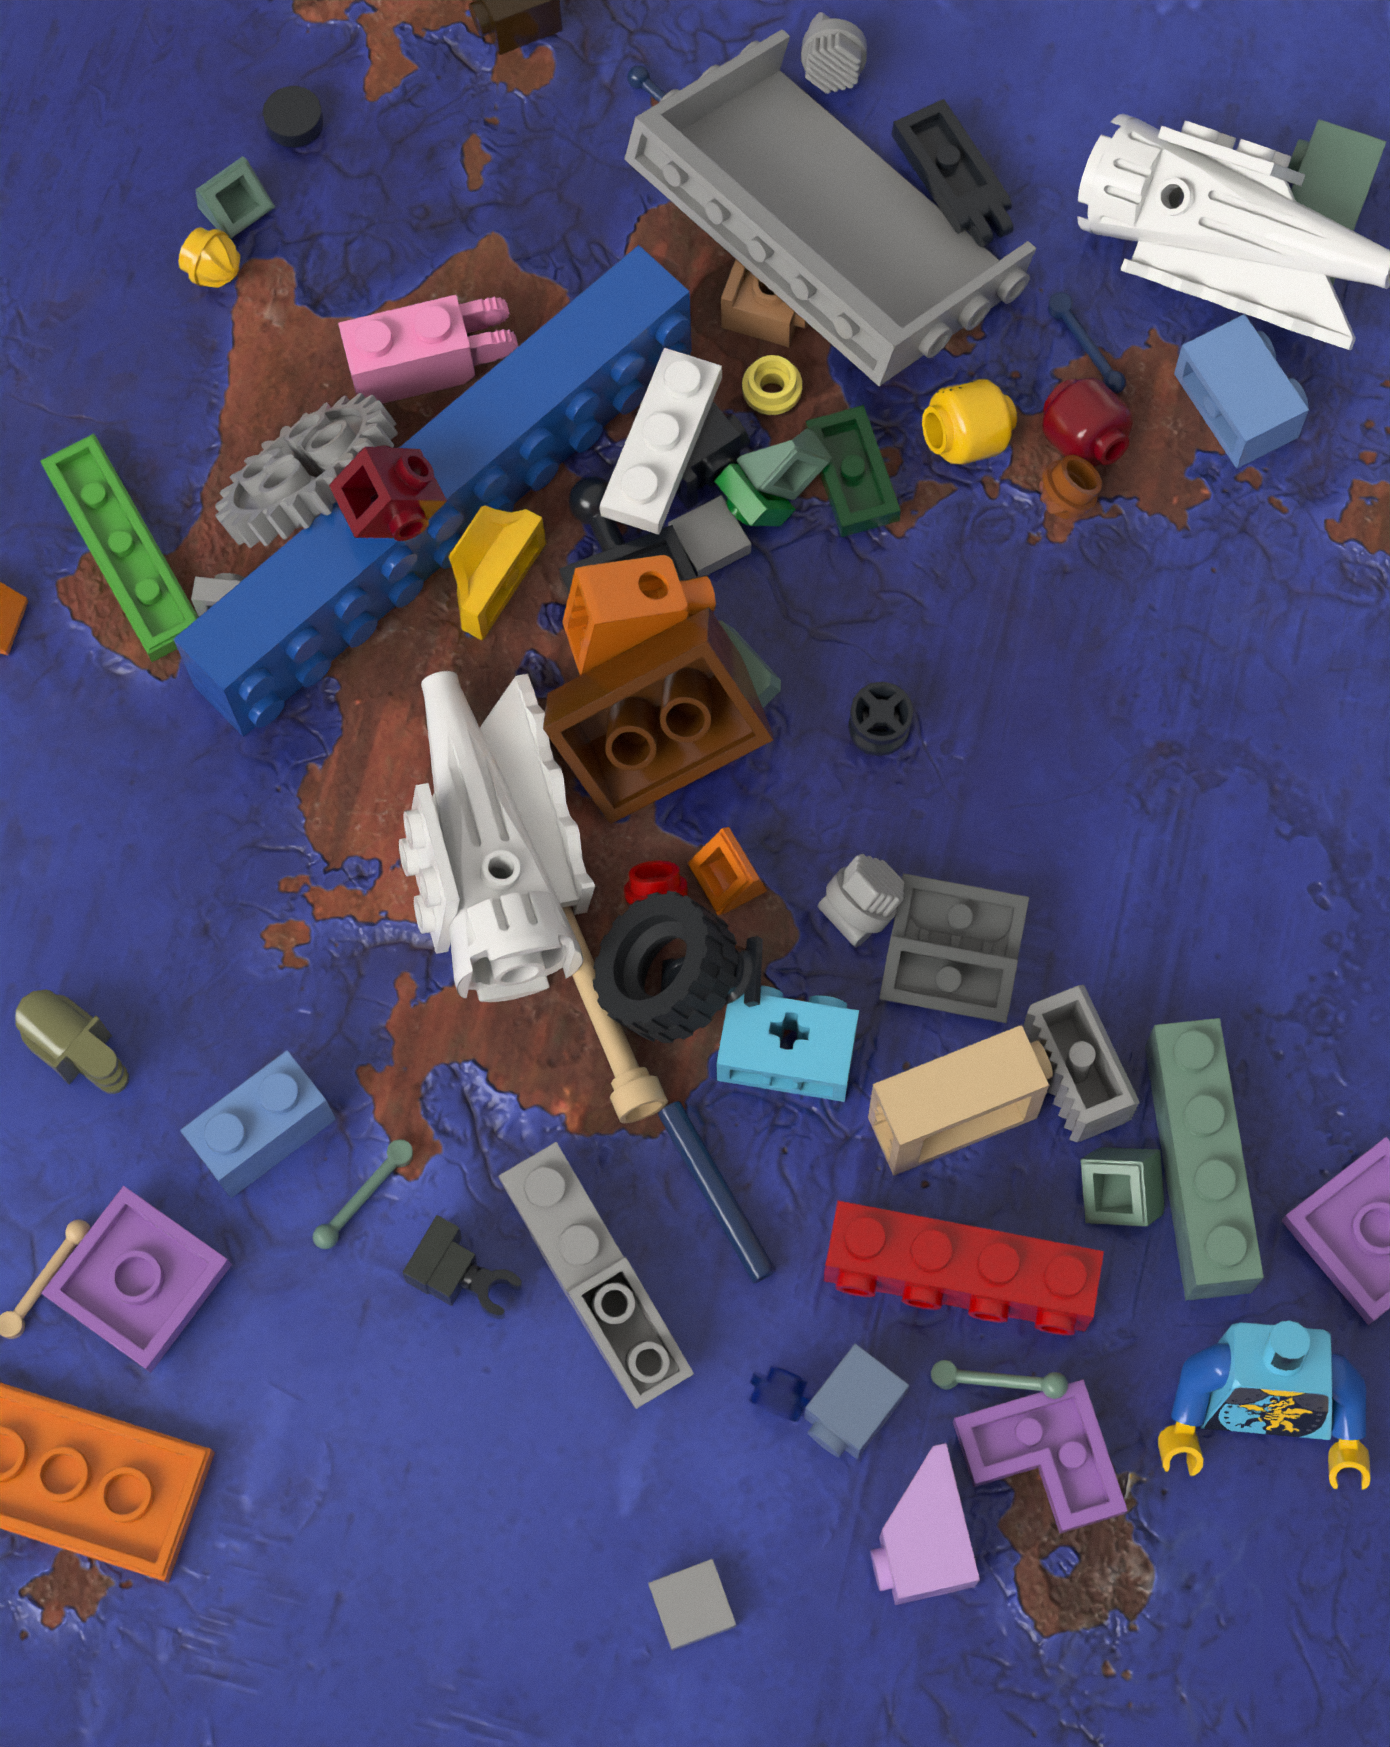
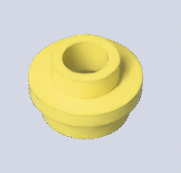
(772, 370)

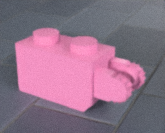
(424, 346)

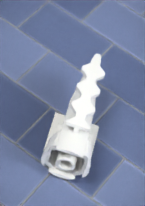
(1225, 226)
(495, 845)

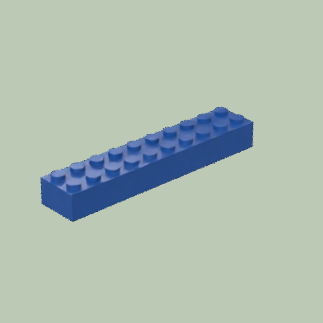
(484, 451)

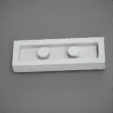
(661, 441)

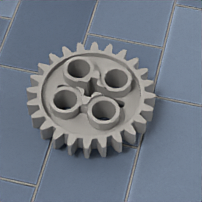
(274, 488)

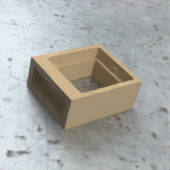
(959, 1099)

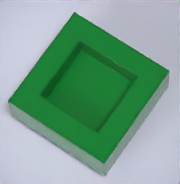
(749, 504)

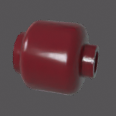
(1087, 421)

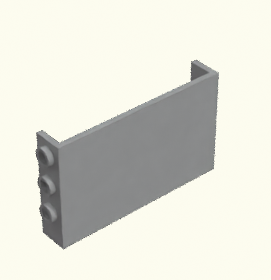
(819, 214)

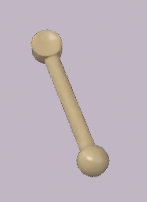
(12, 1322)

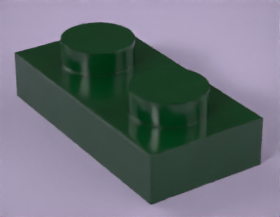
(856, 474)

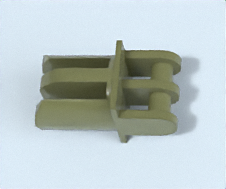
(69, 1040)

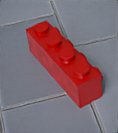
(963, 1268)

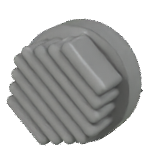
(833, 53)
(862, 898)

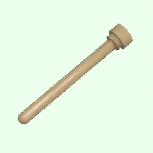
(635, 1091)

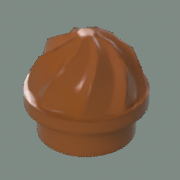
(1070, 487)

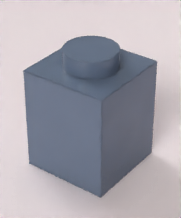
(854, 1403)

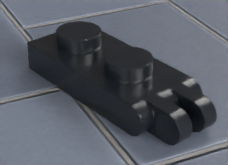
(954, 172)

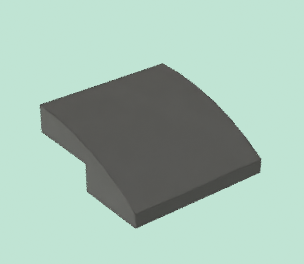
(954, 948)

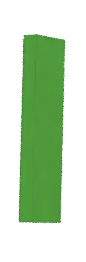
(121, 544)

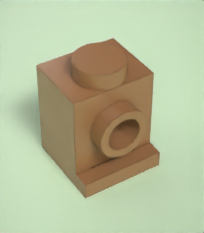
(756, 310)

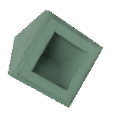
(233, 198)

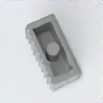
(1085, 1066)

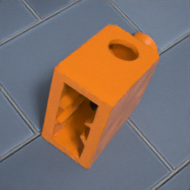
(626, 604)

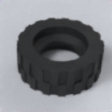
(697, 988)

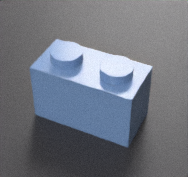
(1242, 390)
(259, 1124)

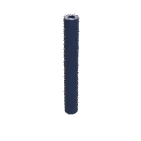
(716, 1192)

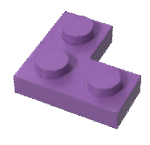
(1056, 1438)

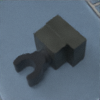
(445, 1268)

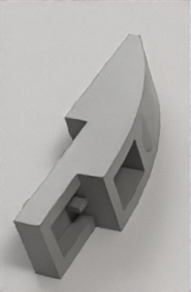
(595, 1276)

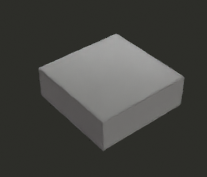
(711, 537)
(692, 1604)

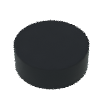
(293, 116)

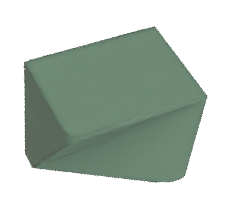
(787, 466)
(1122, 1186)

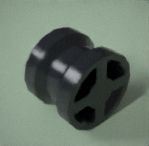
(882, 706)

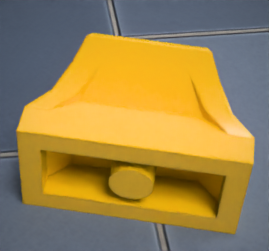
(492, 563)

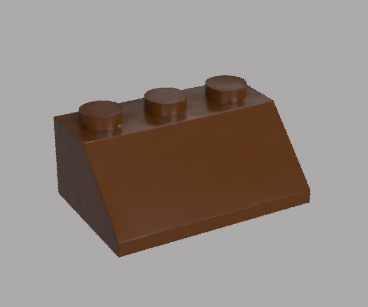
(657, 716)

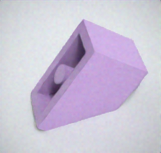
(926, 1537)

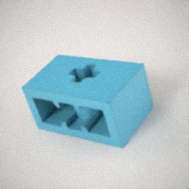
(819, 1056)

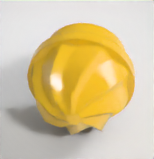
(209, 258)

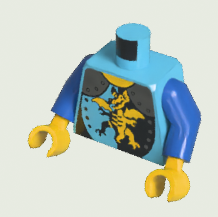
(1271, 1384)

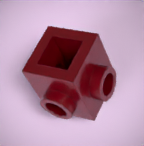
(388, 493)

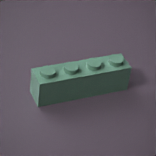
(1203, 1159)

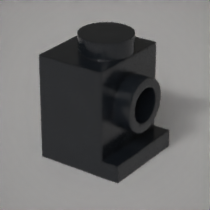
(715, 449)

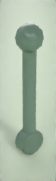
(399, 1155)
(947, 1376)

